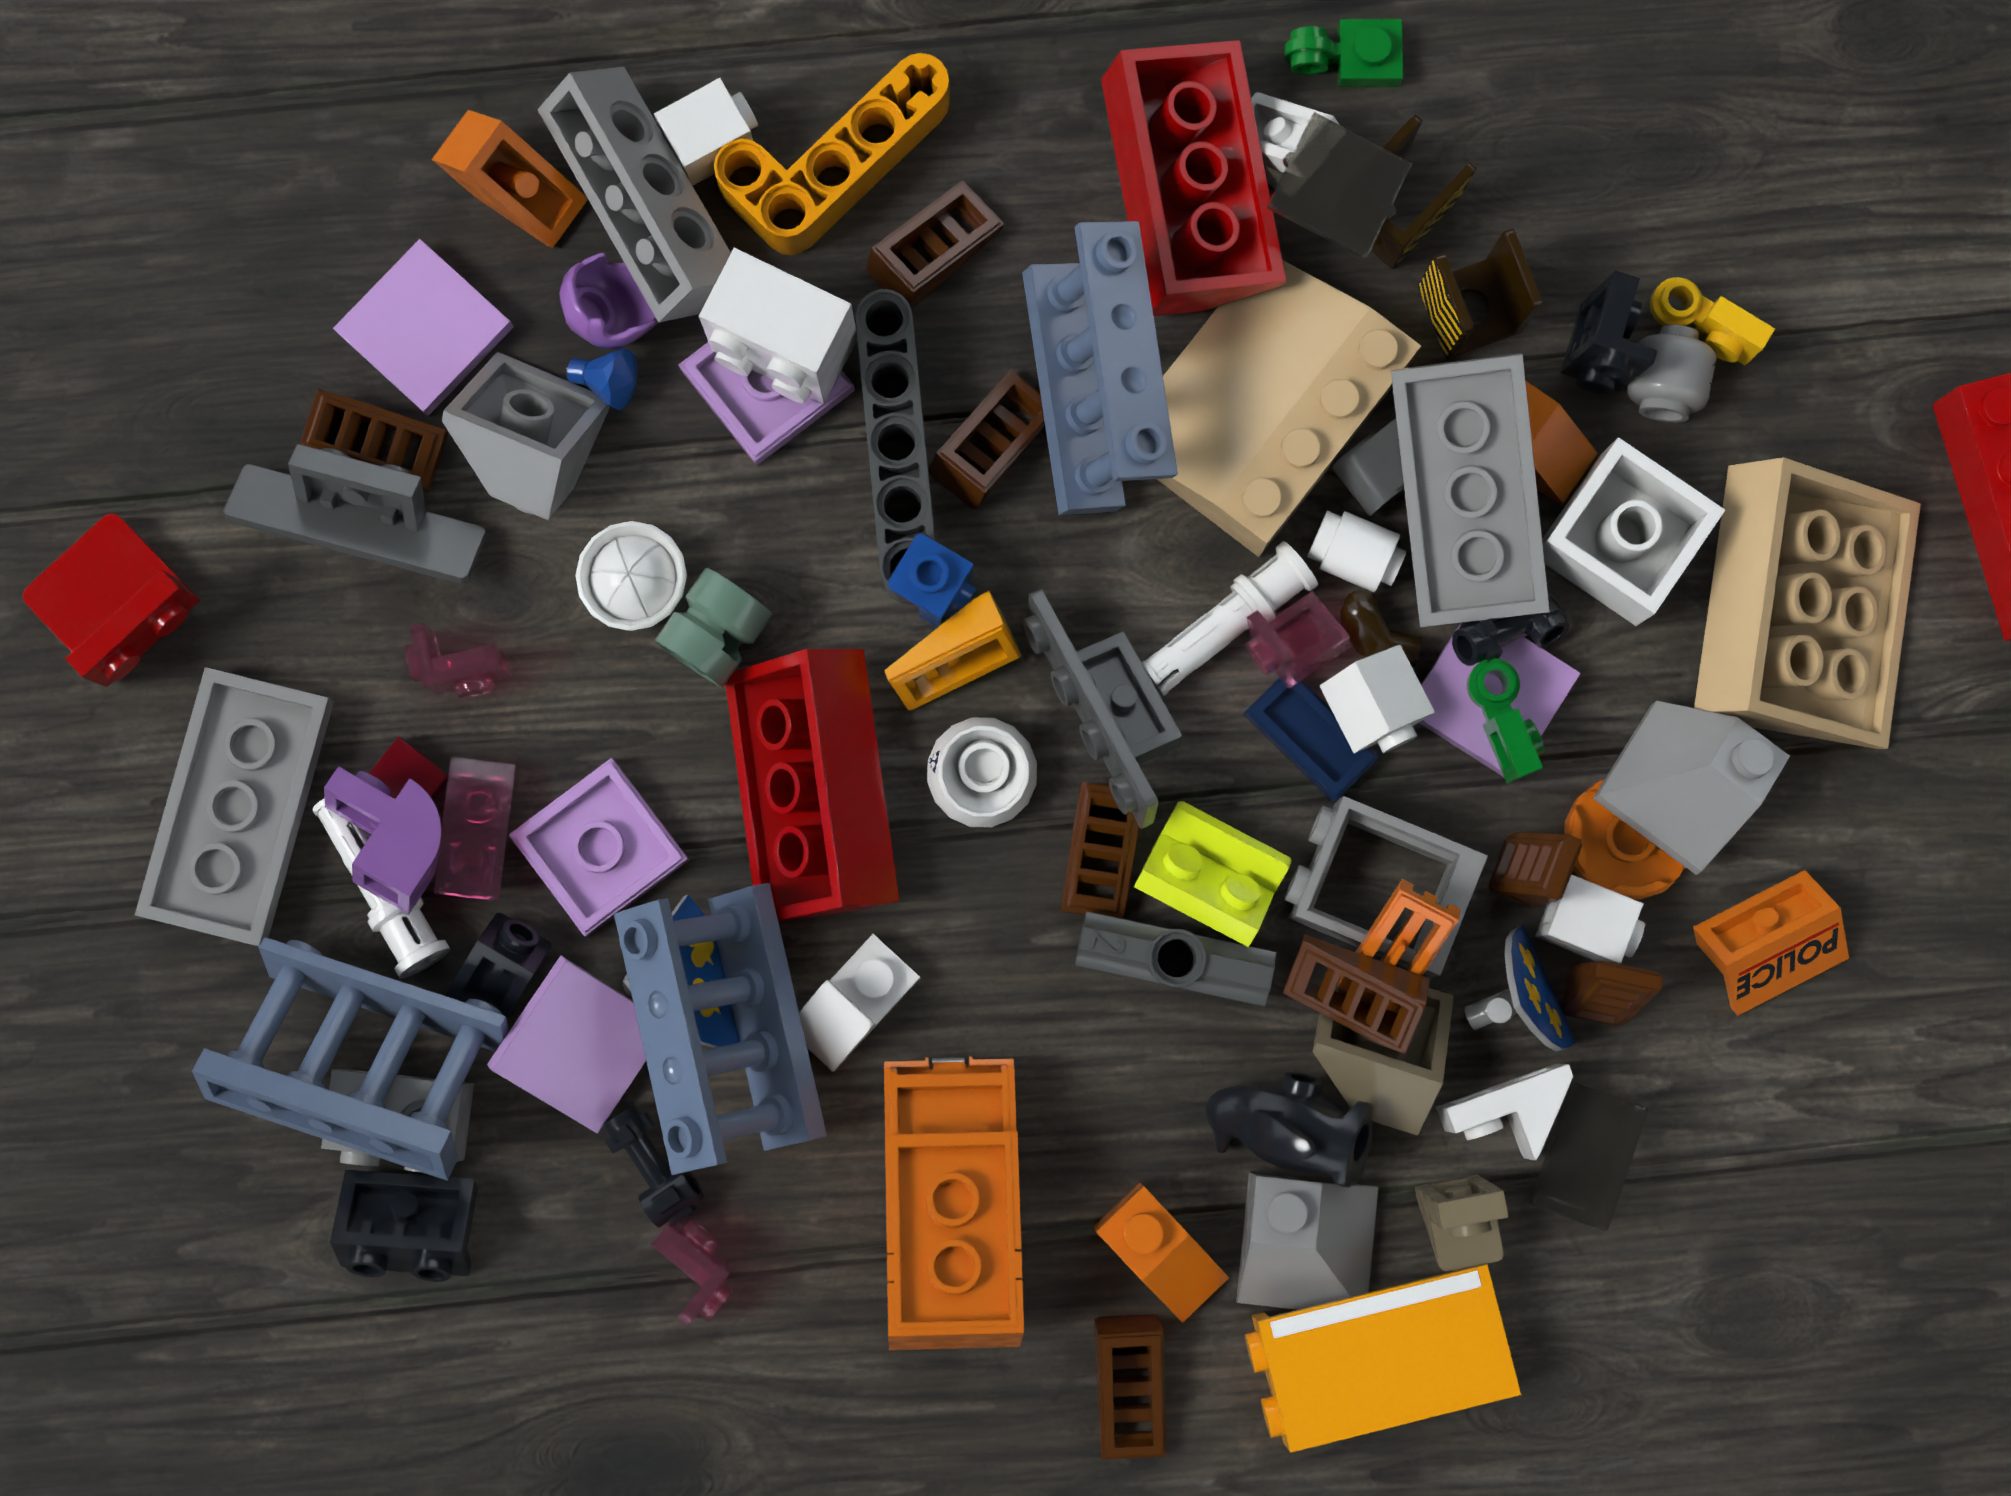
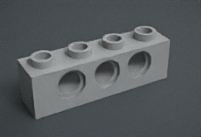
(637, 189)

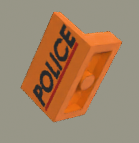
(1774, 940)

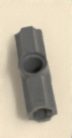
(1216, 969)

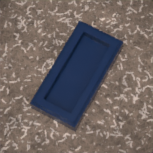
(1309, 737)

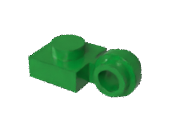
(1365, 52)
(1513, 741)

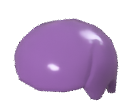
(604, 303)

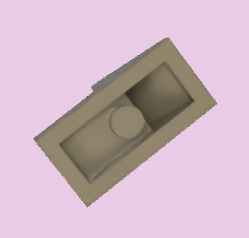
(1463, 1220)

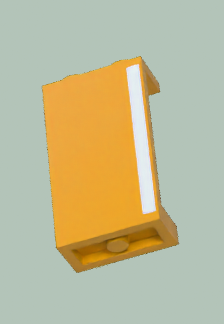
(1382, 1358)

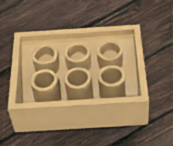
(1274, 400)
(1808, 603)

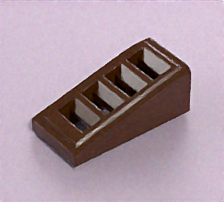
(902, 269)
(329, 405)
(965, 467)
(1535, 867)
(1075, 903)
(1608, 991)
(1367, 1019)
(1130, 1332)

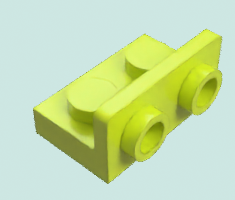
(1213, 873)

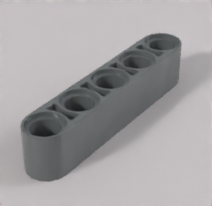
(893, 417)

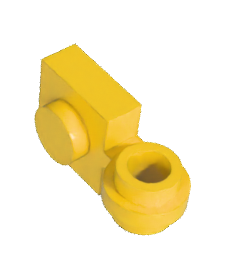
(1721, 324)

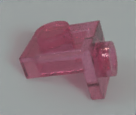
(1296, 640)
(466, 672)
(694, 1253)

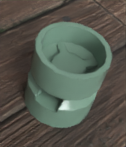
(714, 627)

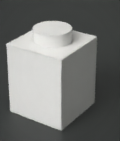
(703, 124)
(1378, 701)
(1593, 922)

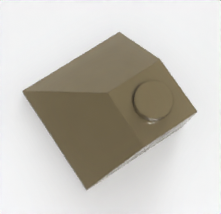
(1393, 1082)

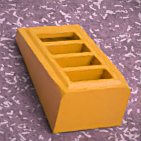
(954, 653)

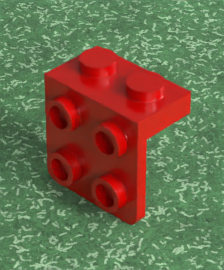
(109, 600)

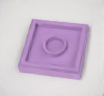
(423, 327)
(751, 408)
(1459, 720)
(599, 847)
(574, 1045)

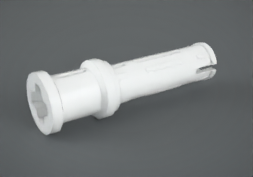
(1262, 591)
(405, 934)

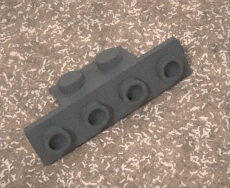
(355, 511)
(1115, 701)

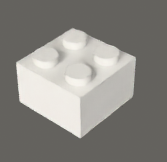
(778, 328)
(1629, 532)

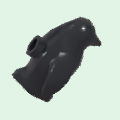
(1294, 1126)

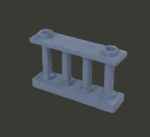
(1099, 369)
(765, 1019)
(360, 1118)

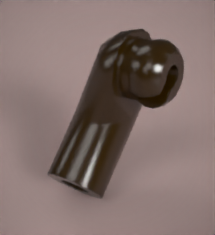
(1370, 632)

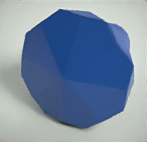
(609, 376)

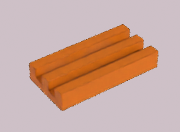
(1422, 907)

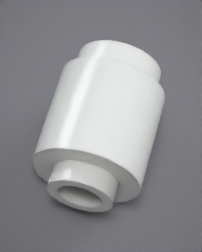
(1357, 550)

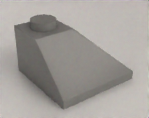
(525, 432)
(1690, 780)
(1305, 1241)

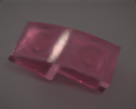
(474, 829)

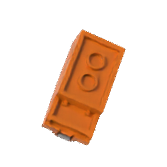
(952, 1205)

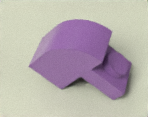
(404, 838)

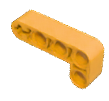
(839, 147)

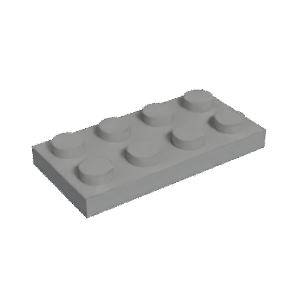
(1470, 490)
(234, 807)

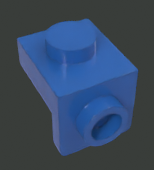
(933, 580)

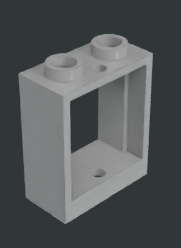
(1455, 887)

